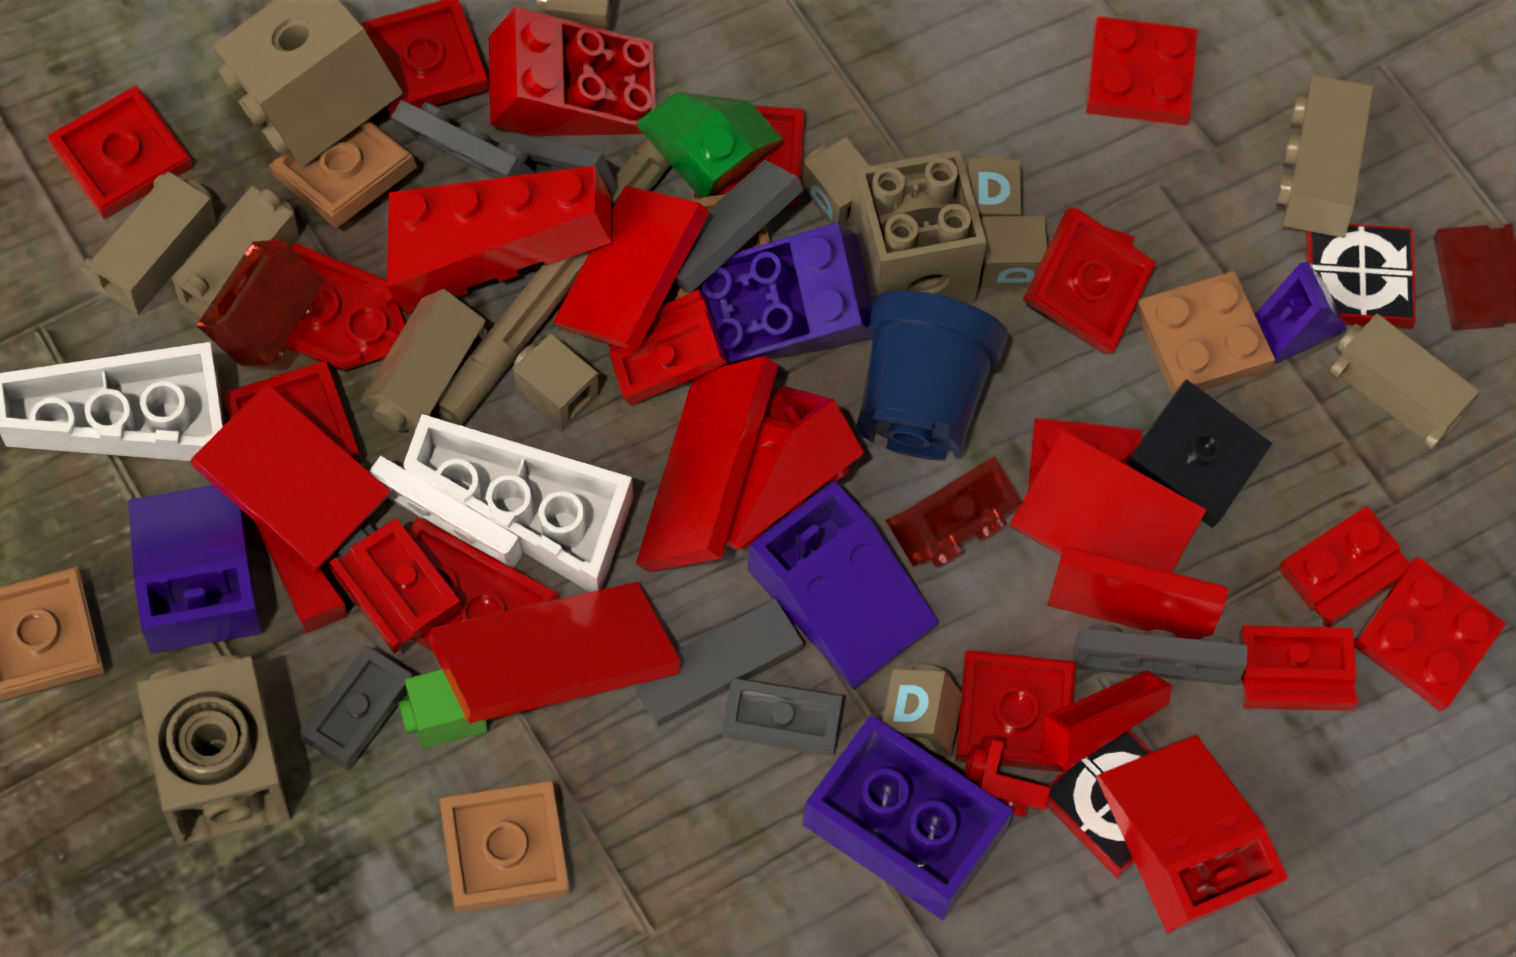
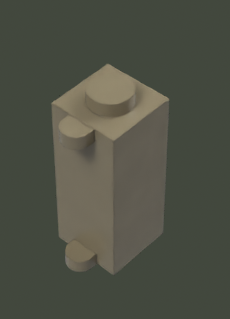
(253, 218)
(152, 242)
(422, 361)
(1404, 380)

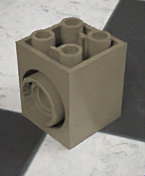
(305, 74)
(919, 226)
(212, 750)

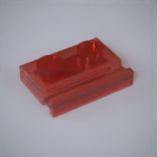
(1478, 275)

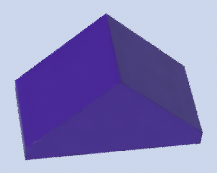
(1299, 314)

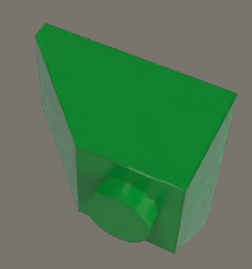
(709, 138)

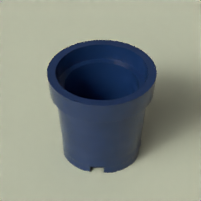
(926, 371)

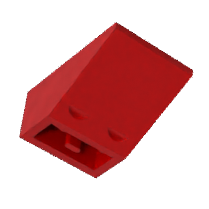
(567, 77)
(796, 452)
(1190, 833)

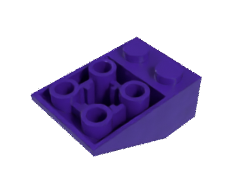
(791, 296)
(191, 569)
(841, 585)

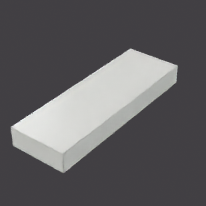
(447, 513)

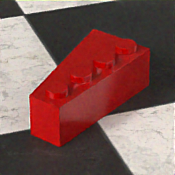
(491, 230)

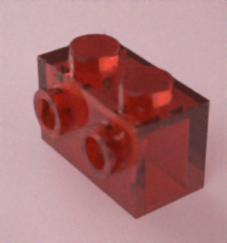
(261, 303)
(953, 512)

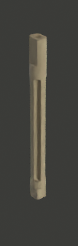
(533, 306)

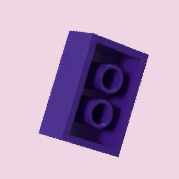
(906, 817)

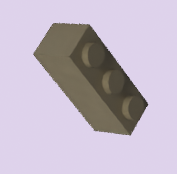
(1325, 155)

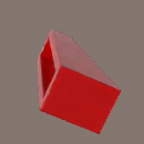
(309, 593)
(1101, 717)

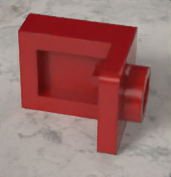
(1015, 793)

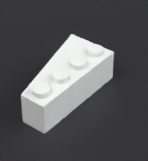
(116, 405)
(557, 506)

